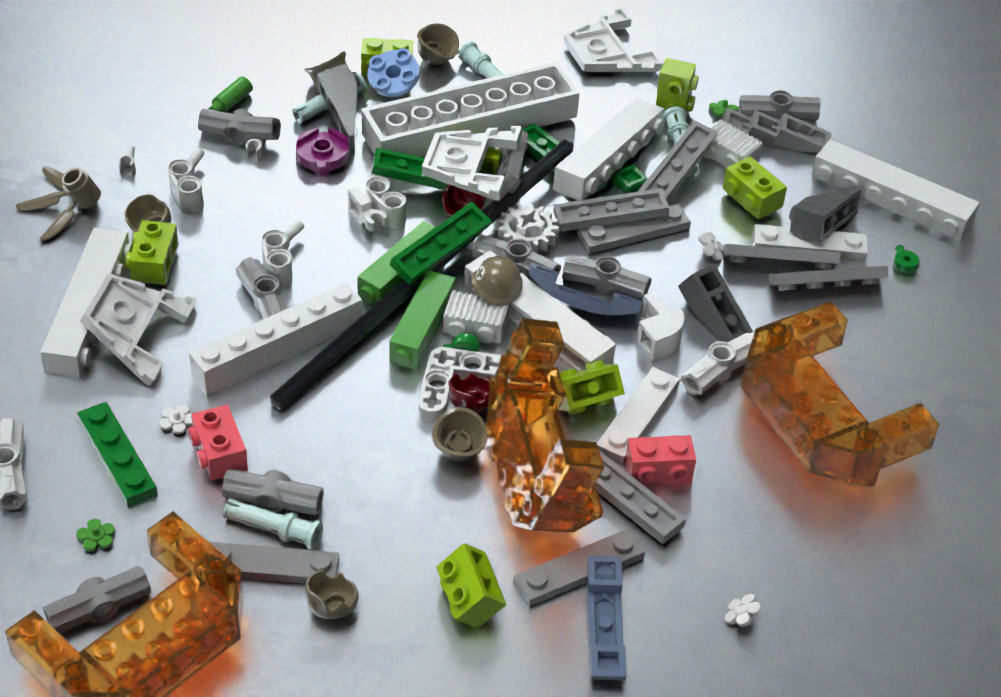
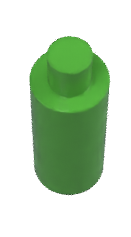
(232, 94)

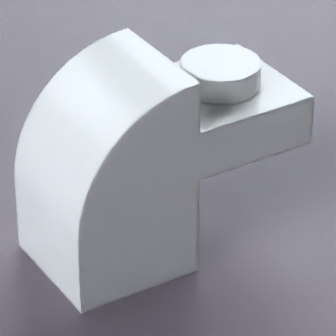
(661, 328)

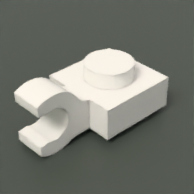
(361, 208)

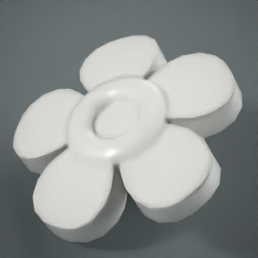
(711, 246)
(176, 419)
(742, 610)

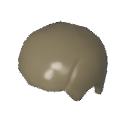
(146, 208)
(330, 596)

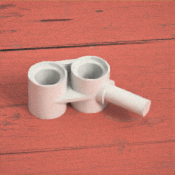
(183, 183)
(389, 202)
(276, 254)

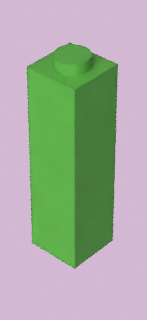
(380, 276)
(421, 320)

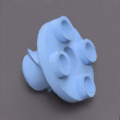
(393, 73)

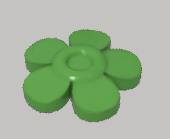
(719, 108)
(95, 535)

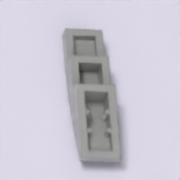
(785, 133)

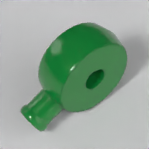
(905, 261)
(465, 342)

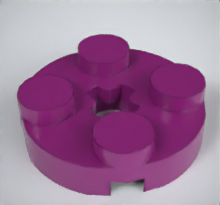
(332, 150)

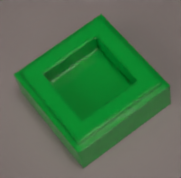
(629, 179)

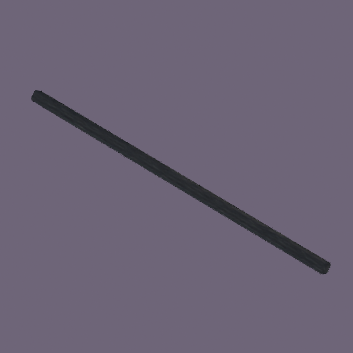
(403, 290)

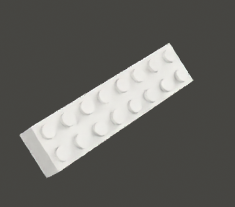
(513, 99)

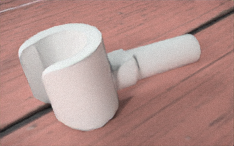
(255, 145)
(127, 159)

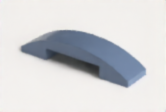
(619, 304)
(604, 618)

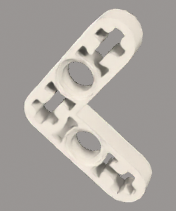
(444, 371)

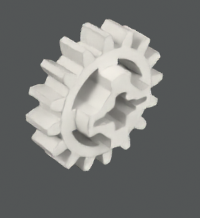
(530, 225)

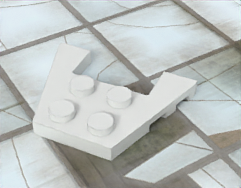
(600, 50)
(458, 156)
(121, 315)

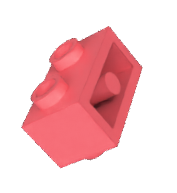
(217, 441)
(661, 460)

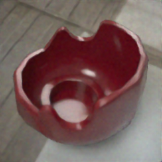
(457, 198)
(469, 392)

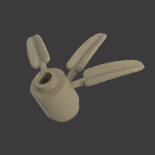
(74, 183)

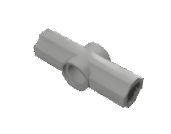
(781, 102)
(272, 491)
(97, 599)

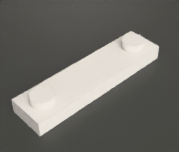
(850, 245)
(638, 413)

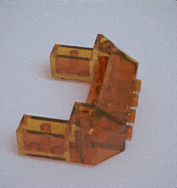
(815, 413)
(542, 474)
(155, 644)

